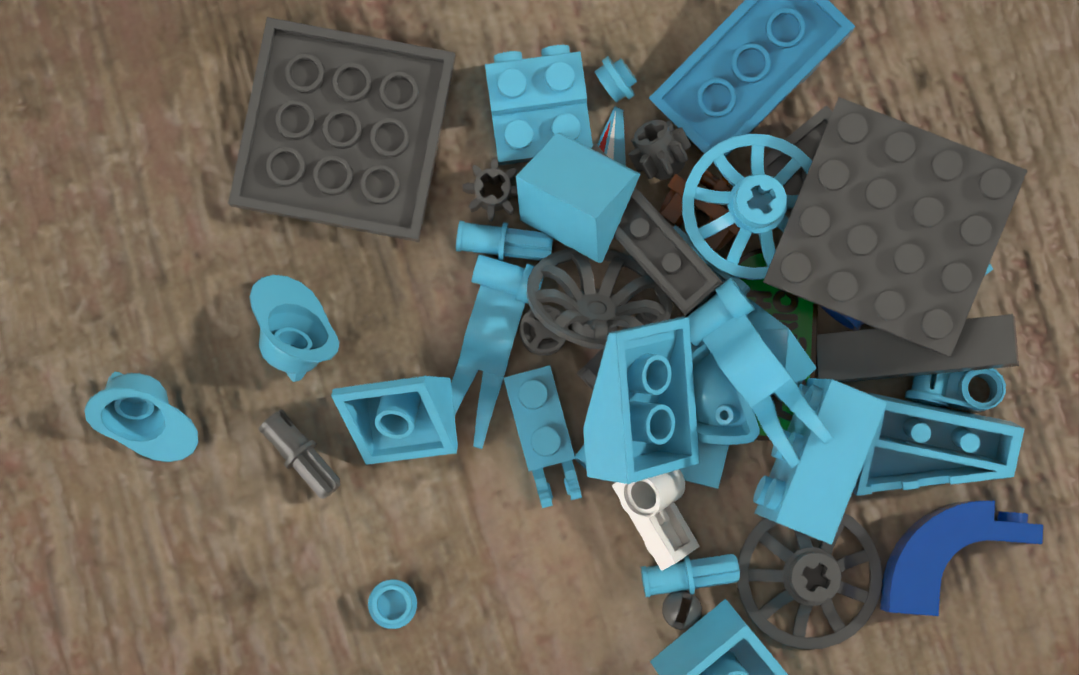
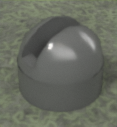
(672, 605)

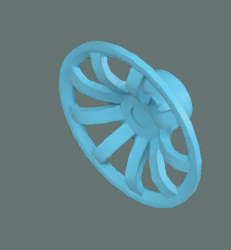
(754, 203)

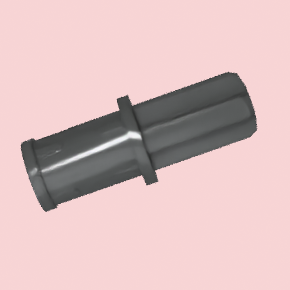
(300, 454)

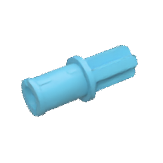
(503, 241)
(690, 575)

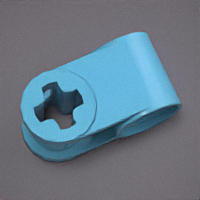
(952, 390)

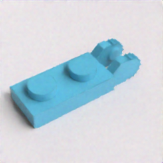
(542, 429)

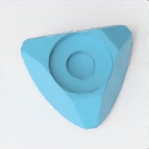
(720, 409)

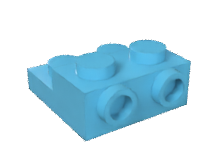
(536, 100)

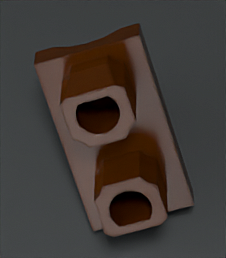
(672, 207)

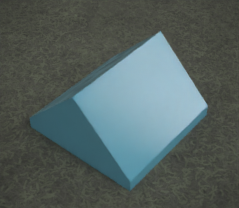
(575, 195)
(399, 418)

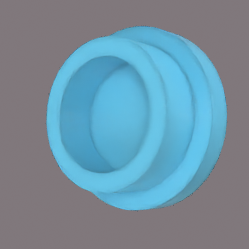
(616, 79)
(392, 604)

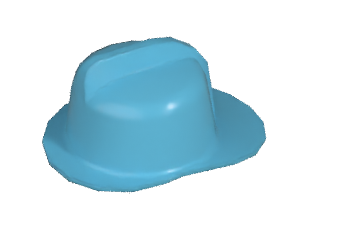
(292, 326)
(139, 416)

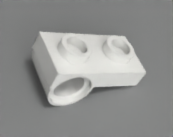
(657, 516)

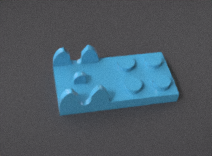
(749, 67)

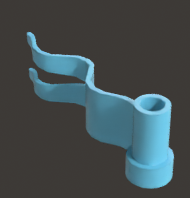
(490, 335)
(751, 364)

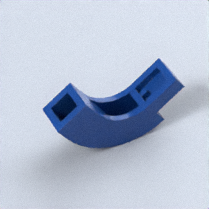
(922, 553)

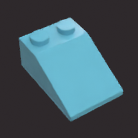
(643, 405)
(717, 646)

